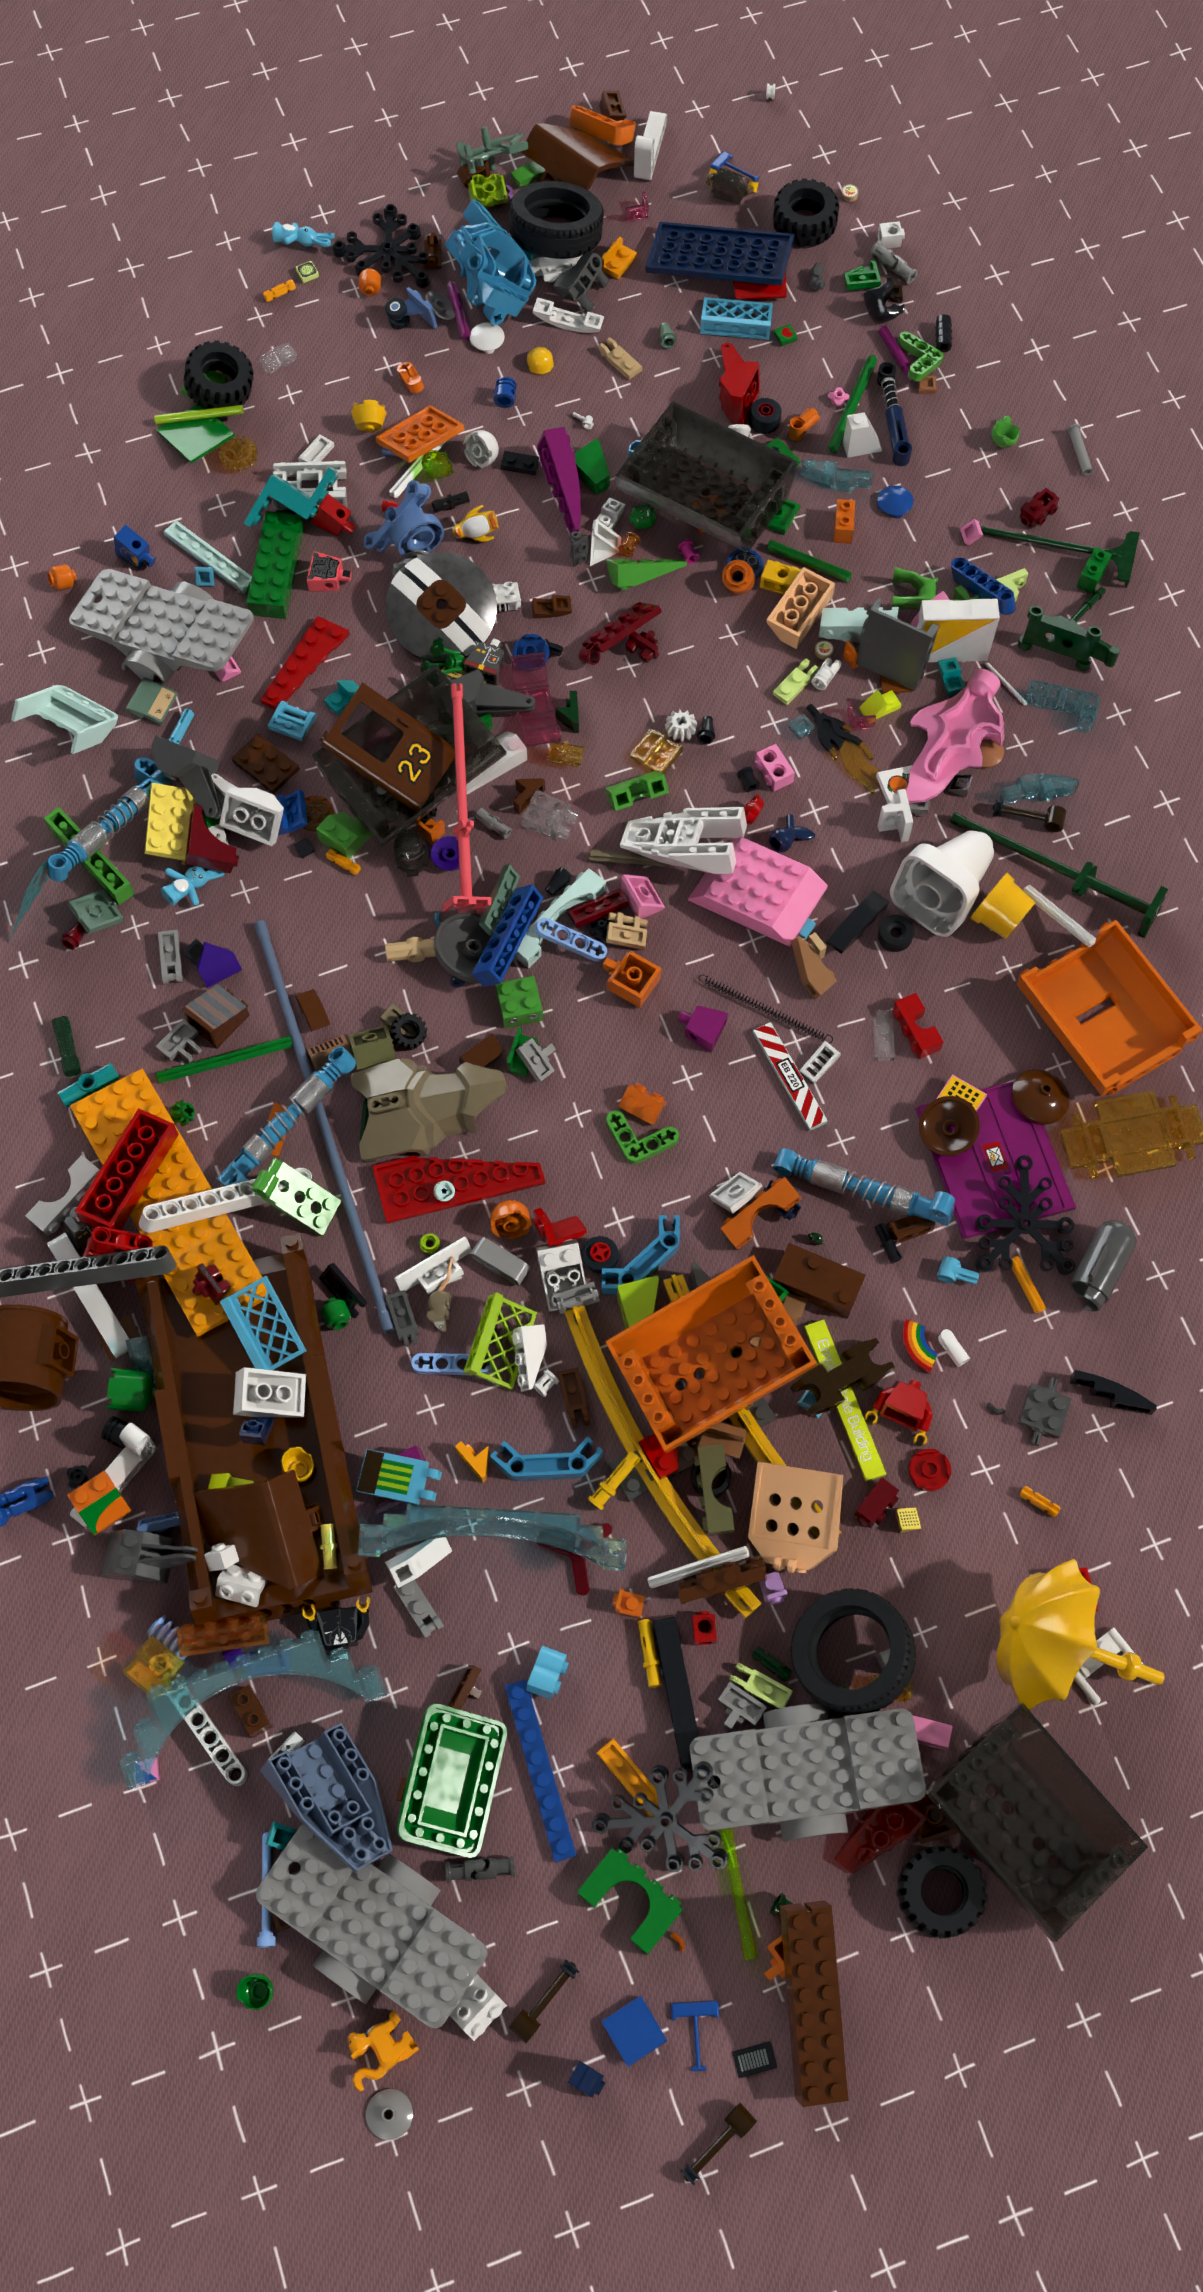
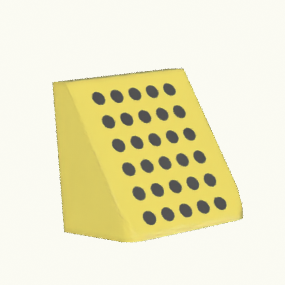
(907, 1519)

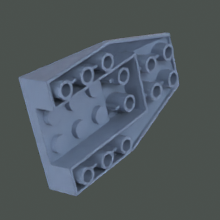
(333, 1796)

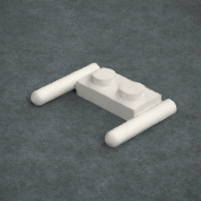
(1110, 1642)

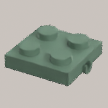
(95, 911)

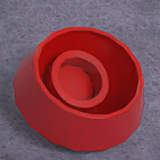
(753, 809)

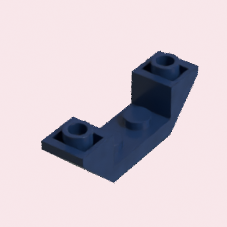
(256, 1430)

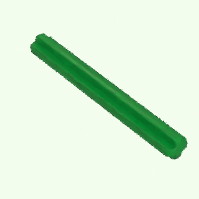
(809, 561)

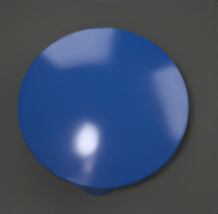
(895, 501)

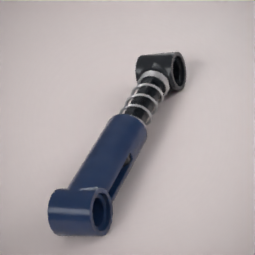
(894, 415)

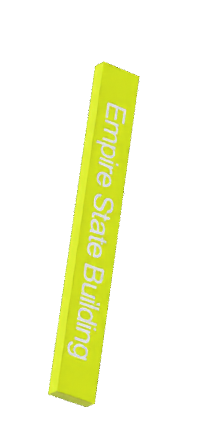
(848, 1410)

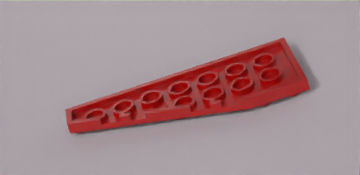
(409, 1183)

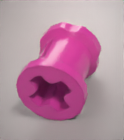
(688, 551)

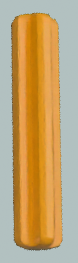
(1027, 1285)

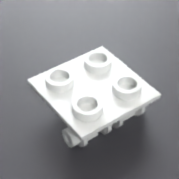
(508, 594)

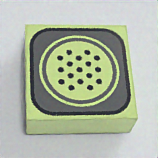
(307, 271)

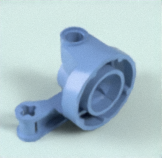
(408, 525)

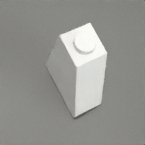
(860, 436)

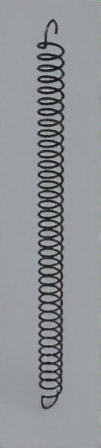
(768, 1011)

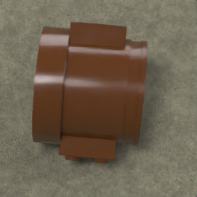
(34, 1357)

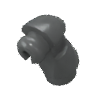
(816, 276)

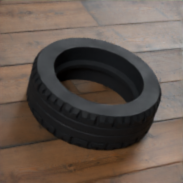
(558, 200)
(819, 1618)

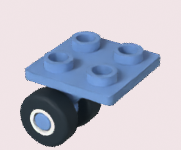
(399, 311)

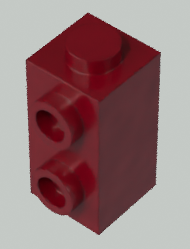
(876, 1502)

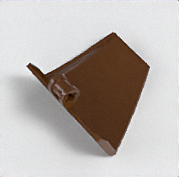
(571, 154)
(266, 1526)

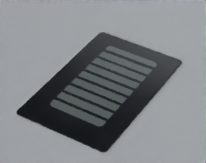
(754, 2059)

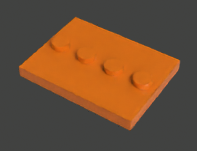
(419, 433)

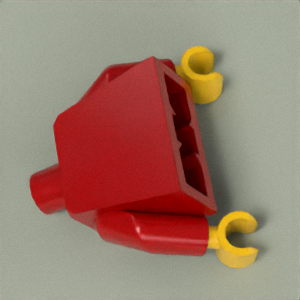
(905, 1406)

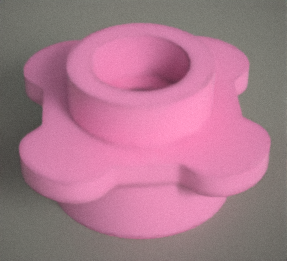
(838, 397)

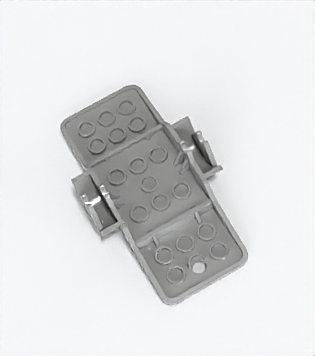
(160, 626)
(809, 1770)
(374, 1928)

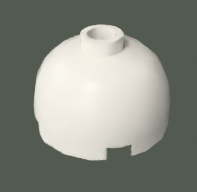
(481, 448)

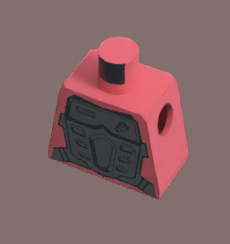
(326, 573)

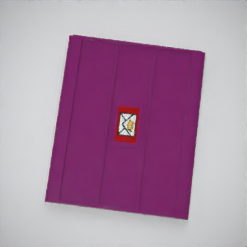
(1001, 1140)

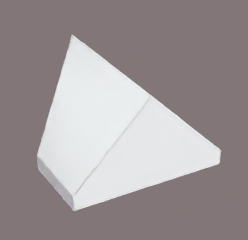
(603, 543)

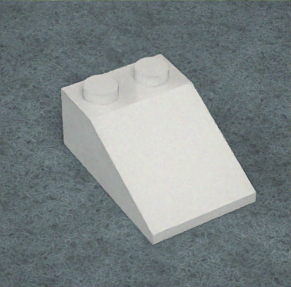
(269, 1393)

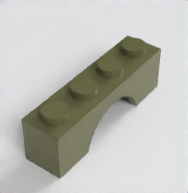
(718, 1517)

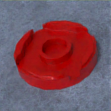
(929, 1470)

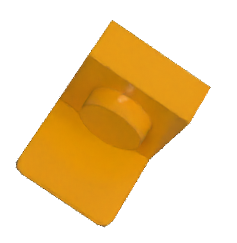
(477, 1463)

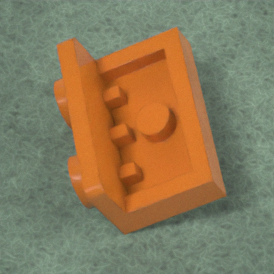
(642, 1103)

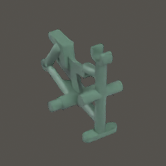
(489, 149)

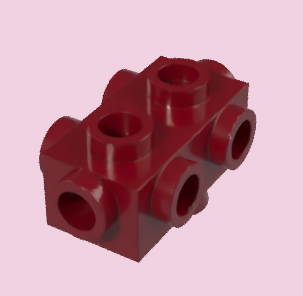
(1038, 508)

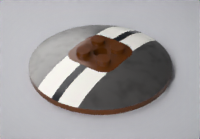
(445, 578)

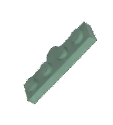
(500, 897)

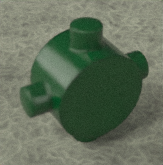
(815, 1238)

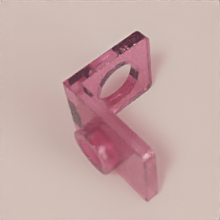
(638, 211)
(859, 722)

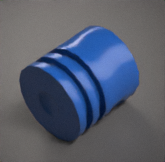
(505, 392)

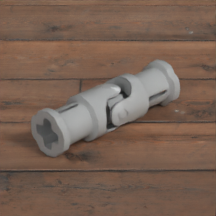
(894, 262)

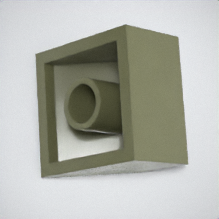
(372, 1047)

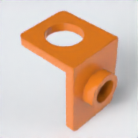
(850, 655)

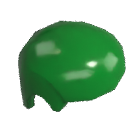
(255, 1991)

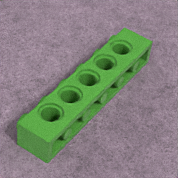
(97, 865)

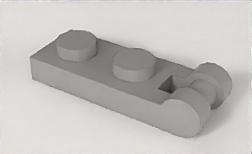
(170, 956)
(418, 1607)

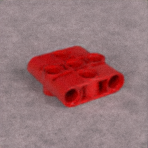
(109, 1240)

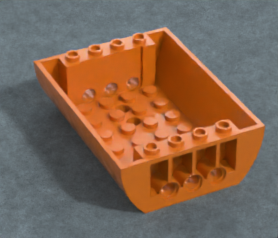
(701, 1334)

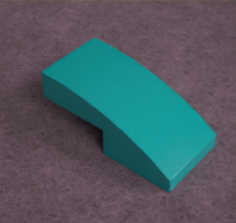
(951, 676)

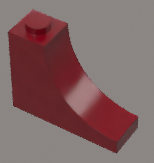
(205, 849)

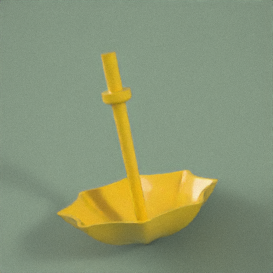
(1052, 1634)

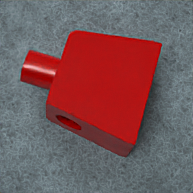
(333, 517)

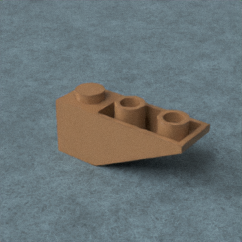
(812, 971)

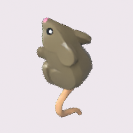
(440, 1303)

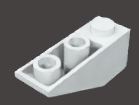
(530, 1349)
(417, 1560)

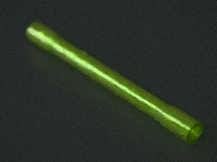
(746, 1939)

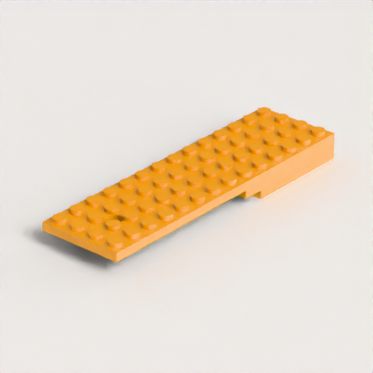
(205, 1241)

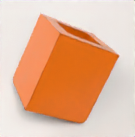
(432, 830)

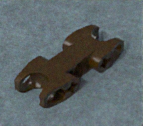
(829, 1385)

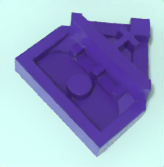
(216, 964)

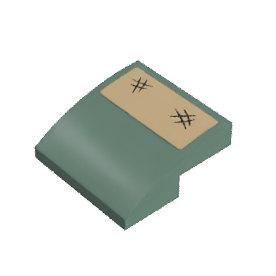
(151, 701)

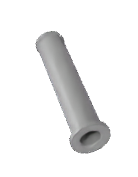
(1079, 447)

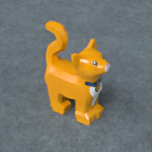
(386, 2049)

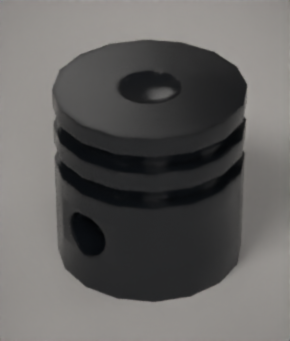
(113, 1430)

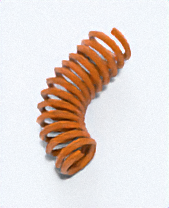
(676, 1937)

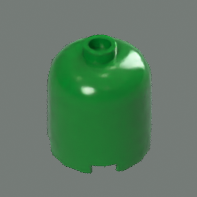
(130, 1390)

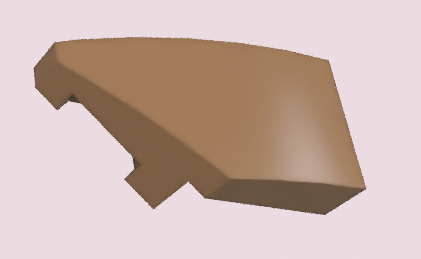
(795, 1306)

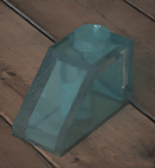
(140, 1354)

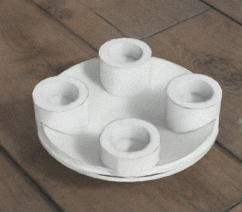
(487, 337)

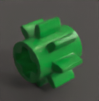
(182, 1112)

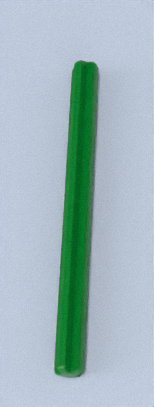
(853, 402)
(224, 1059)

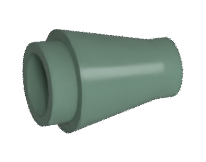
(667, 336)

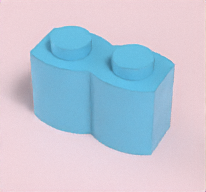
(546, 1673)

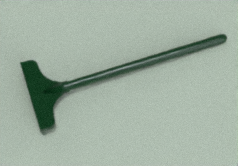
(1122, 555)

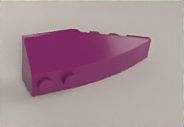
(561, 472)

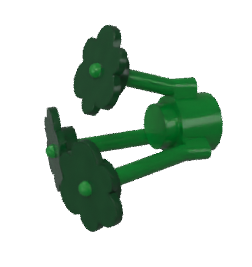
(454, 662)

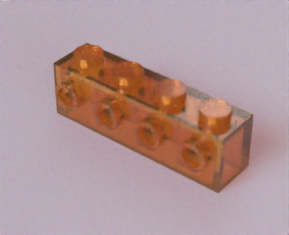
(223, 1635)

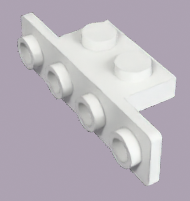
(551, 268)
(433, 1270)

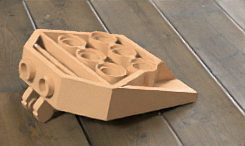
(781, 1546)

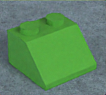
(342, 834)

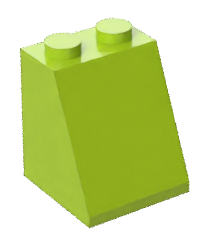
(637, 1299)

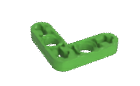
(928, 355)
(635, 1145)

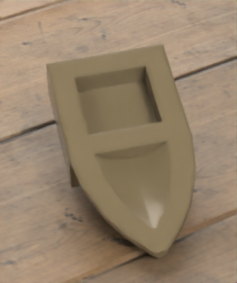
(391, 1014)

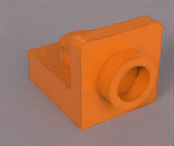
(628, 1603)

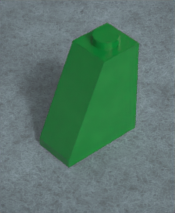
(592, 467)

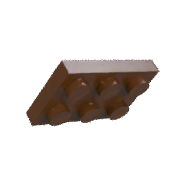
(265, 763)

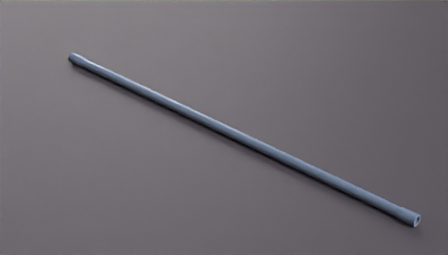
(383, 1312)

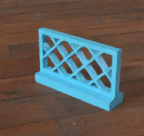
(736, 325)
(246, 1331)

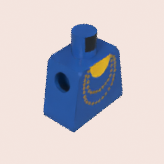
(132, 548)

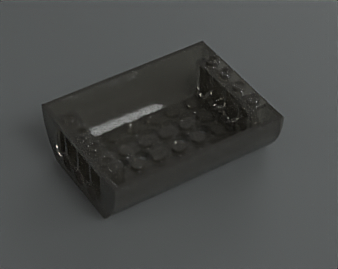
(431, 704)
(1047, 1802)

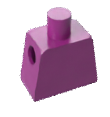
(704, 1026)

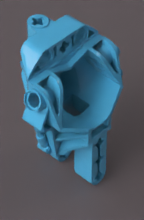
(494, 277)

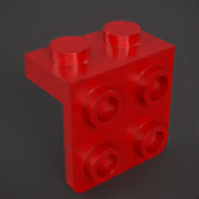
(559, 1231)

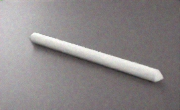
(1006, 684)

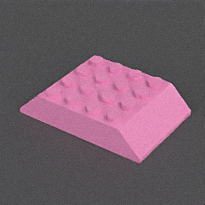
(763, 891)

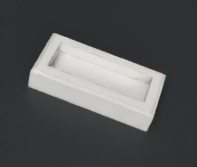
(317, 450)

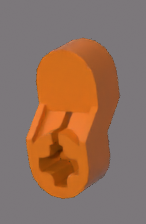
(410, 377)

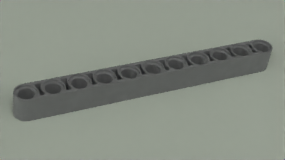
(86, 1271)

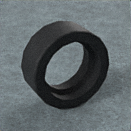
(716, 1491)

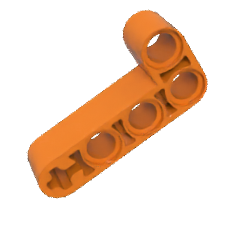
(602, 127)

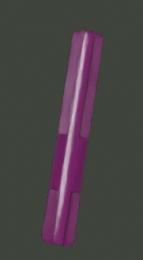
(458, 310)
(895, 350)

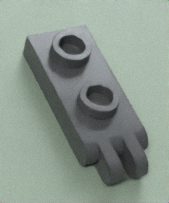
(402, 1317)

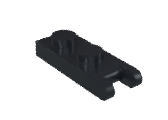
(342, 1288)

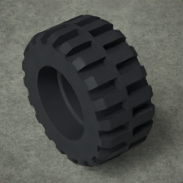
(806, 196)
(221, 358)
(972, 1884)

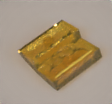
(656, 752)
(153, 1665)

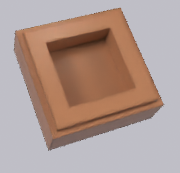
(927, 385)

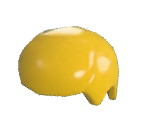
(540, 360)
(299, 1461)

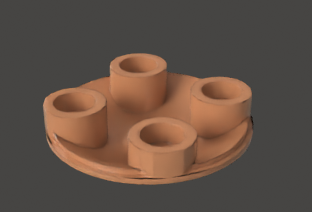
(991, 753)

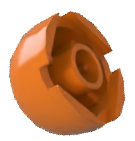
(510, 1219)

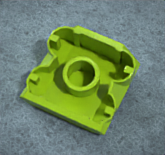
(488, 190)

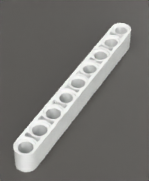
(204, 1205)

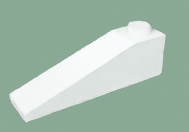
(515, 756)

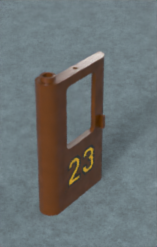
(413, 765)

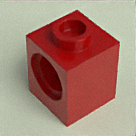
(704, 1638)

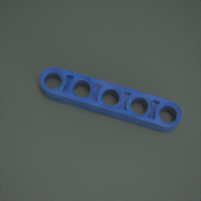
(982, 584)

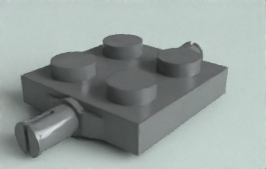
(1044, 1411)

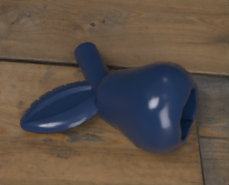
(782, 838)

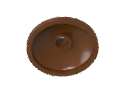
(1034, 1102)
(941, 1115)

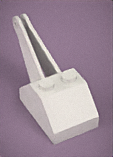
(249, 811)

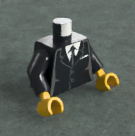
(340, 1626)

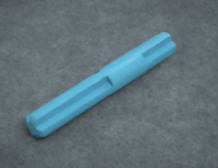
(181, 726)

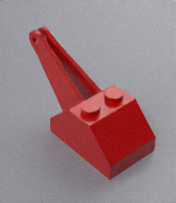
(738, 384)

